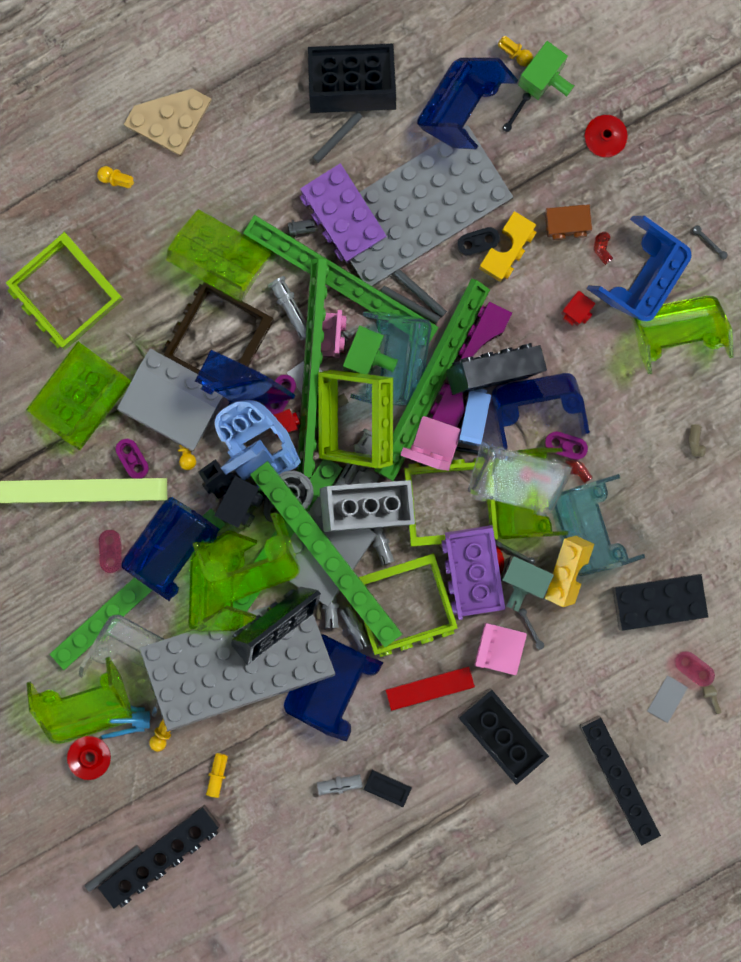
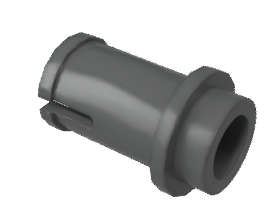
(301, 227)

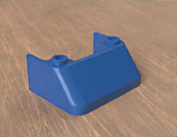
(656, 278)

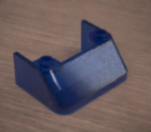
(458, 95)
(561, 386)

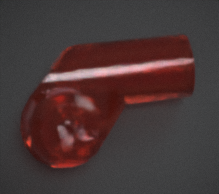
(600, 247)
(579, 469)

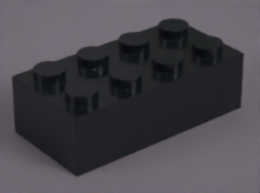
(495, 368)
(240, 503)
(660, 602)
(503, 736)

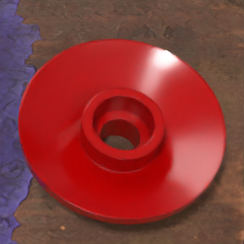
(604, 146)
(81, 766)

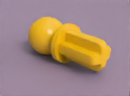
(514, 50)
(114, 177)
(187, 460)
(158, 741)

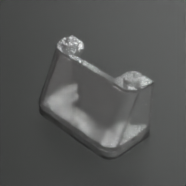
(518, 478)

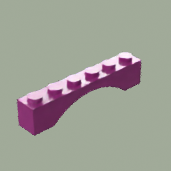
(491, 325)

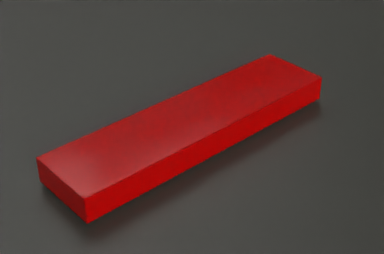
(430, 688)

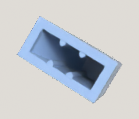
(474, 417)

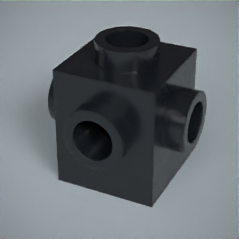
(215, 479)

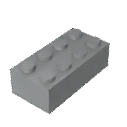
(367, 506)

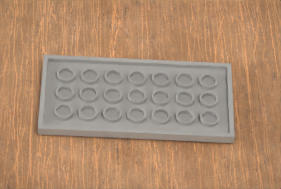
(427, 205)
(205, 676)

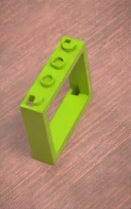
(30, 308)
(381, 419)
(457, 465)
(426, 636)

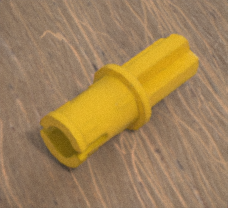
(217, 775)

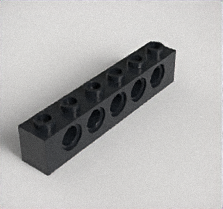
(620, 780)
(112, 886)

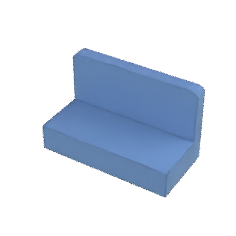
(248, 460)

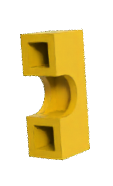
(519, 231)
(572, 557)

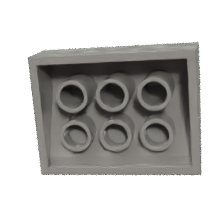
(170, 400)
(350, 544)

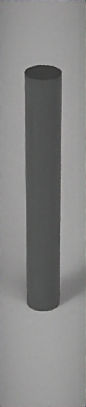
(333, 141)
(420, 293)
(411, 305)
(113, 868)

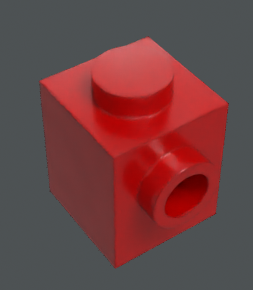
(578, 309)
(288, 420)

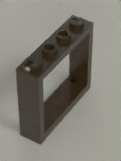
(190, 313)

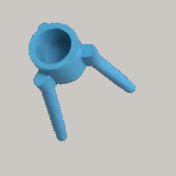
(140, 720)

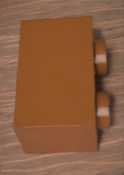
(568, 221)

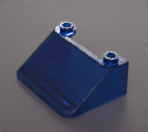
(239, 382)
(167, 546)
(325, 701)

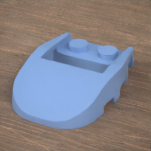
(248, 419)

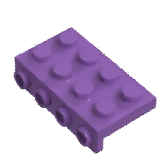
(342, 213)
(473, 571)

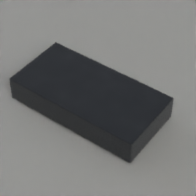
(387, 788)

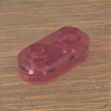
(110, 551)
(693, 668)

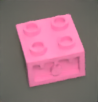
(333, 342)
(434, 444)
(500, 649)

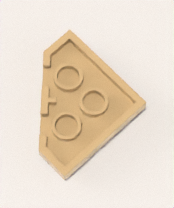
(169, 119)

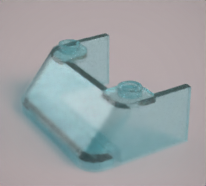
(409, 343)
(581, 517)

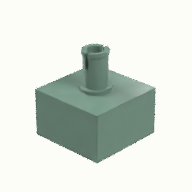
(525, 580)

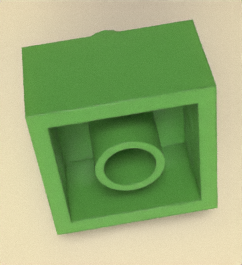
(544, 72)
(366, 353)

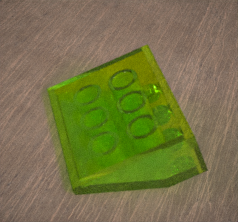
(218, 255)
(78, 396)

